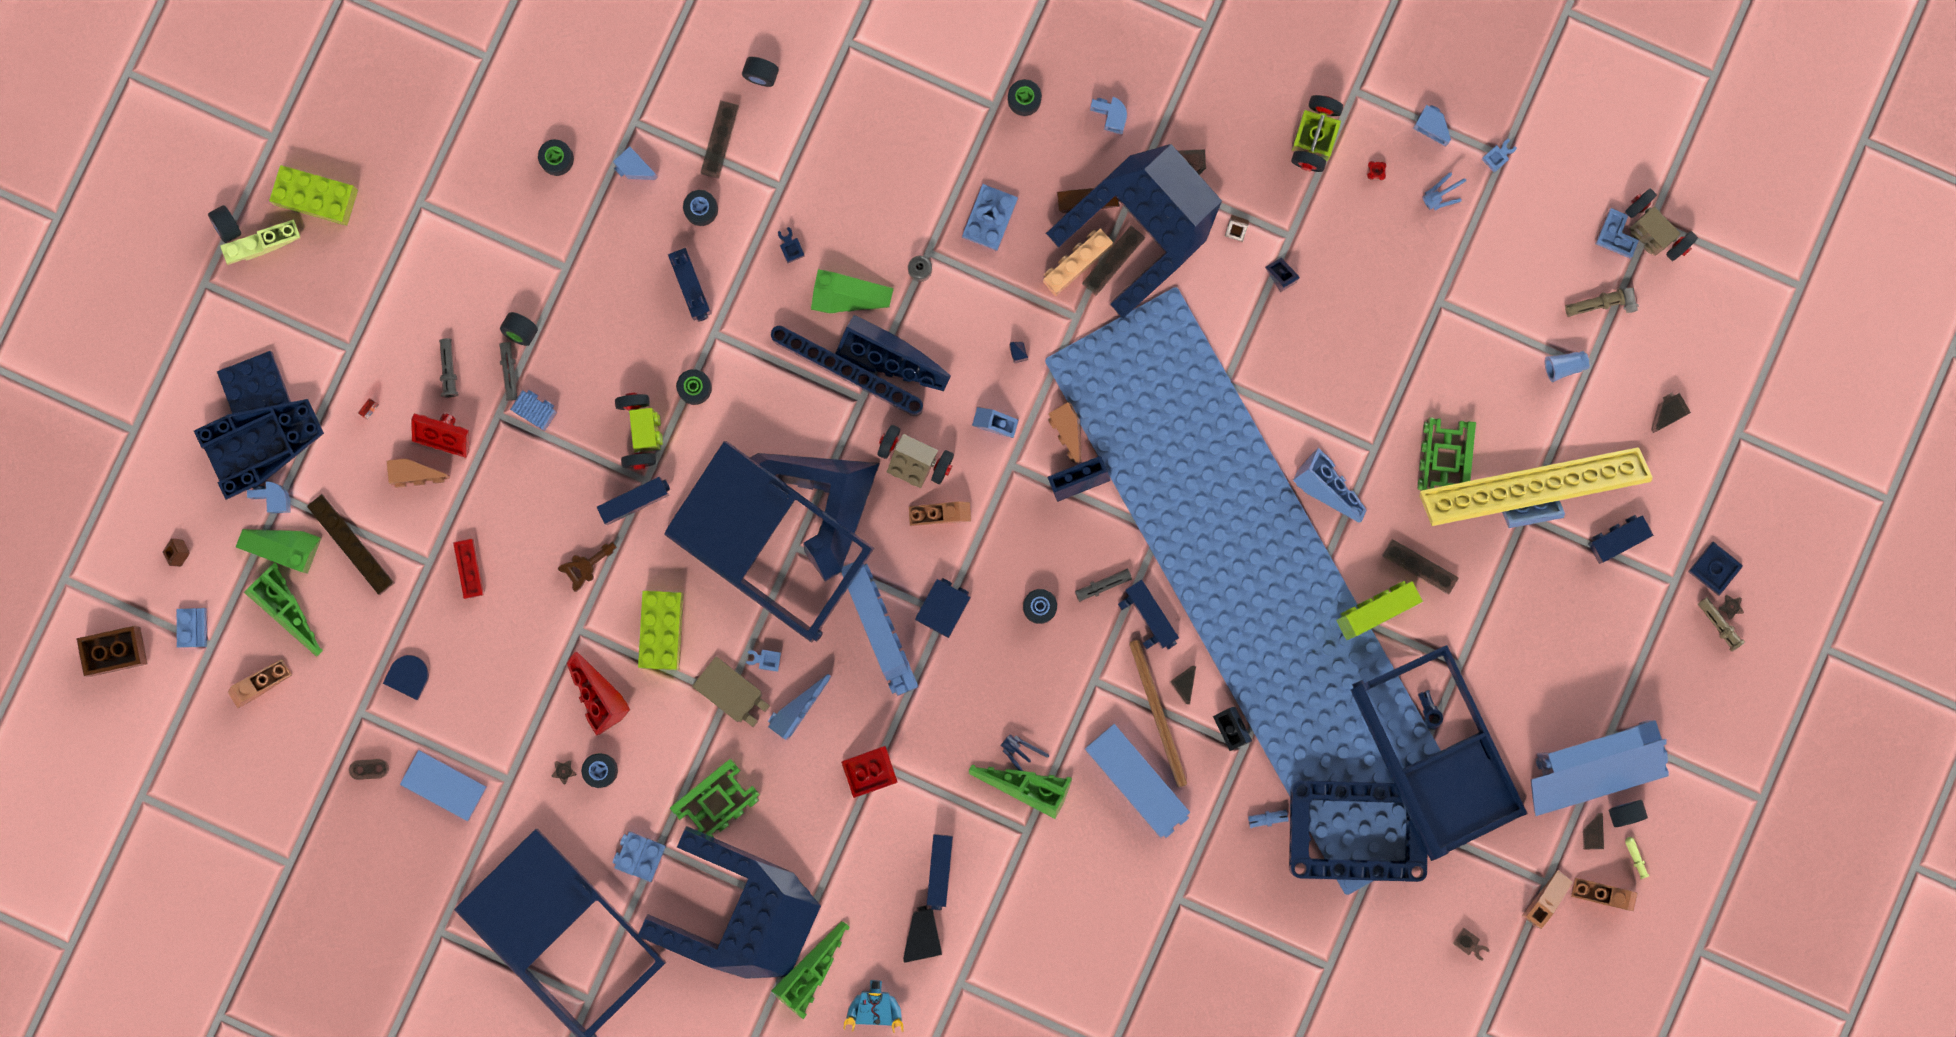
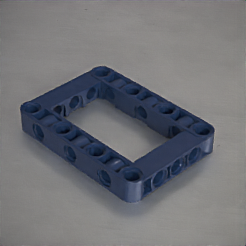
(1352, 869)

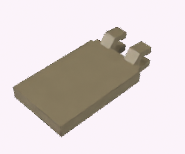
(730, 691)

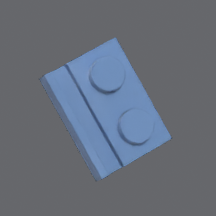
(191, 627)

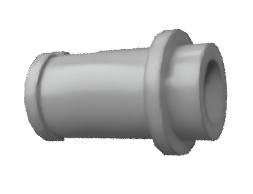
(1630, 301)

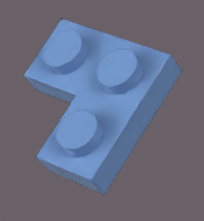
(1612, 236)

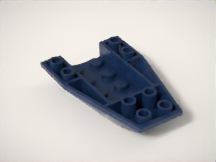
(257, 443)

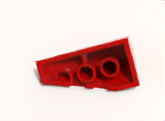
(601, 699)

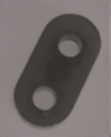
(369, 769)

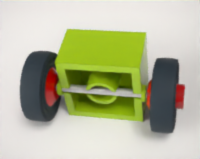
(1316, 134)
(643, 428)

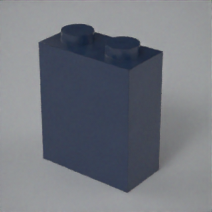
(943, 607)

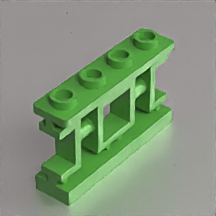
(1430, 456)
(706, 790)

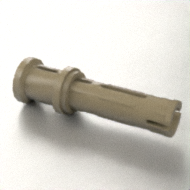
(1603, 301)
(1726, 632)

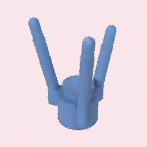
(1433, 199)

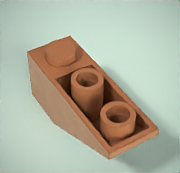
(1068, 426)
(407, 471)
(940, 513)
(258, 683)
(1604, 894)
(1547, 900)

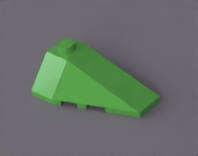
(844, 293)
(286, 548)

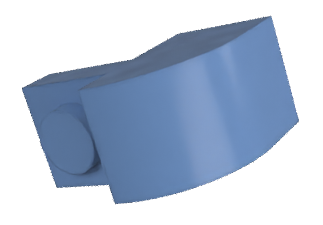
(1116, 113)
(276, 497)

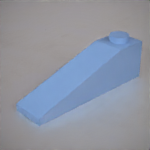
(1322, 482)
(789, 717)

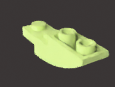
(260, 243)

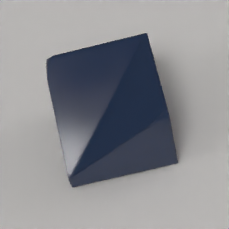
(1018, 352)

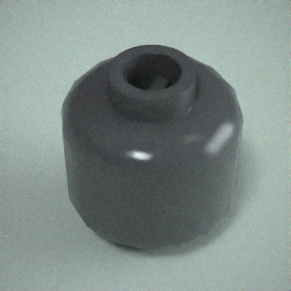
(917, 274)

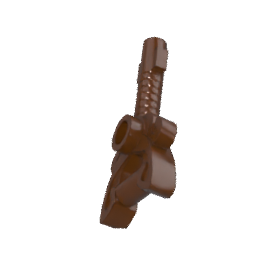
(585, 566)

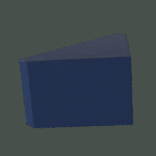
(1282, 274)

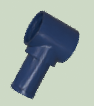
(1430, 709)

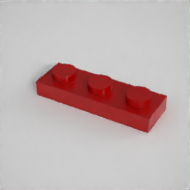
(468, 569)

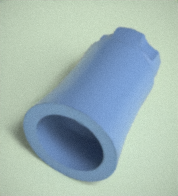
(1565, 365)

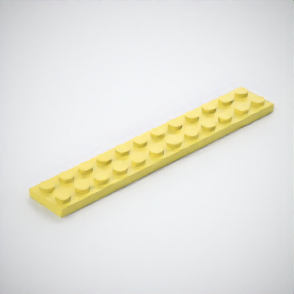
(1535, 486)

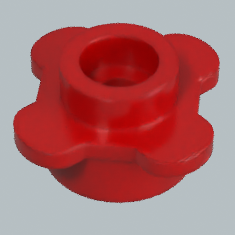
(1378, 175)

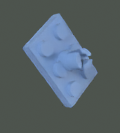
(990, 217)
(1534, 514)

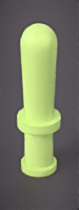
(1632, 847)

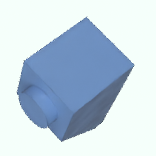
(1433, 125)
(633, 166)
(995, 422)

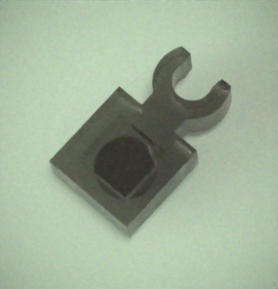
(1469, 942)

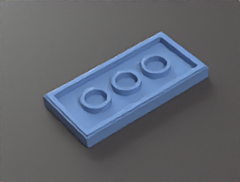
(443, 785)

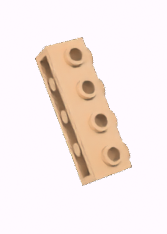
(1081, 259)

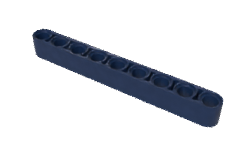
(837, 368)

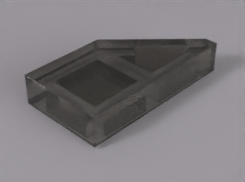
(1593, 834)

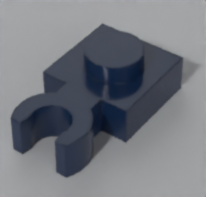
(791, 248)

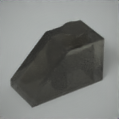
(1669, 411)

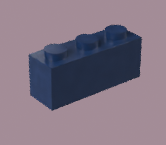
(1079, 478)
(1620, 538)

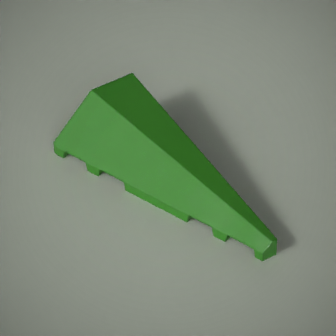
(276, 600)

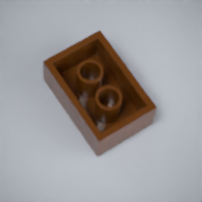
(111, 651)

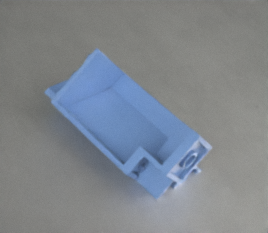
(1599, 767)

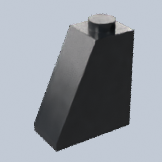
(923, 936)

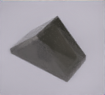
(1184, 684)

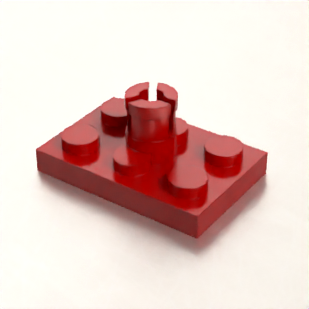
(440, 434)
(869, 772)

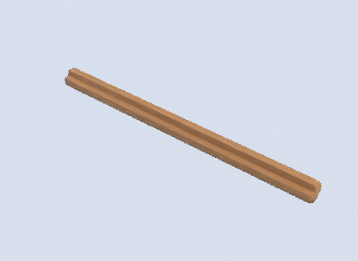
(1158, 713)

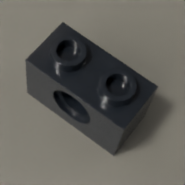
(1232, 728)

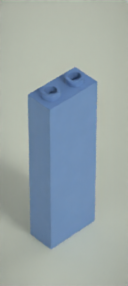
(1138, 781)

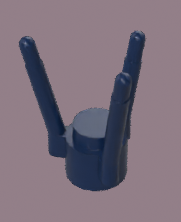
(1011, 745)

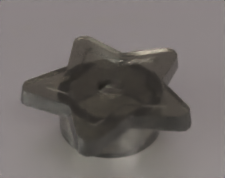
(1728, 610)
(568, 771)

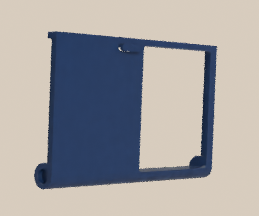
(733, 518)
(1456, 790)
(529, 906)

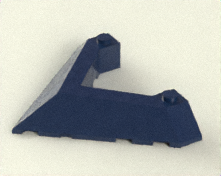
(848, 490)

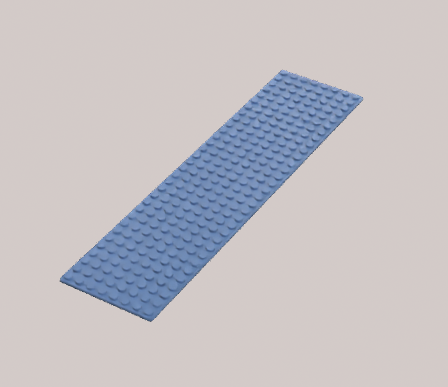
(1244, 566)

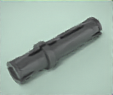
(505, 348)
(1103, 585)

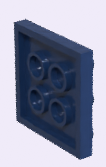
(253, 384)

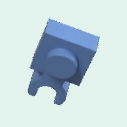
(1497, 157)
(768, 660)

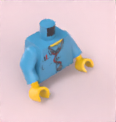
(874, 1008)

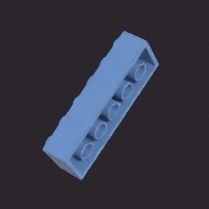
(877, 626)

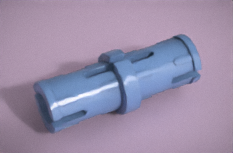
(1268, 818)

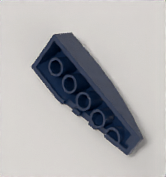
(886, 353)

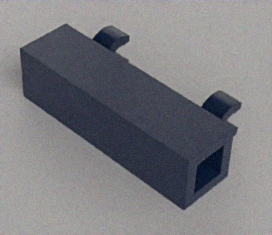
(689, 284)
(633, 500)
(1151, 614)
(939, 871)

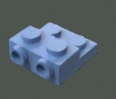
(639, 856)

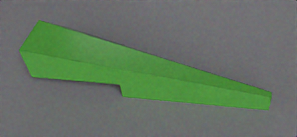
(1037, 791)
(800, 984)

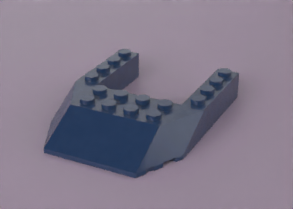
(1165, 200)
(766, 923)

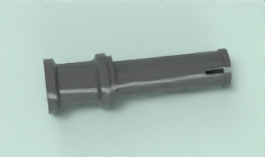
(448, 377)

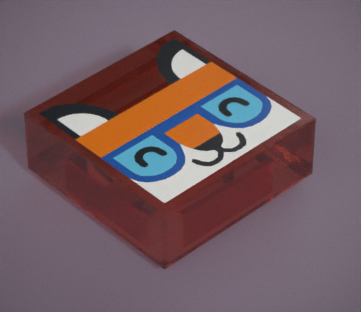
(368, 408)

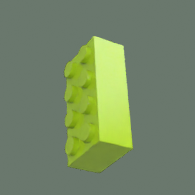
(313, 195)
(1376, 611)
(660, 630)

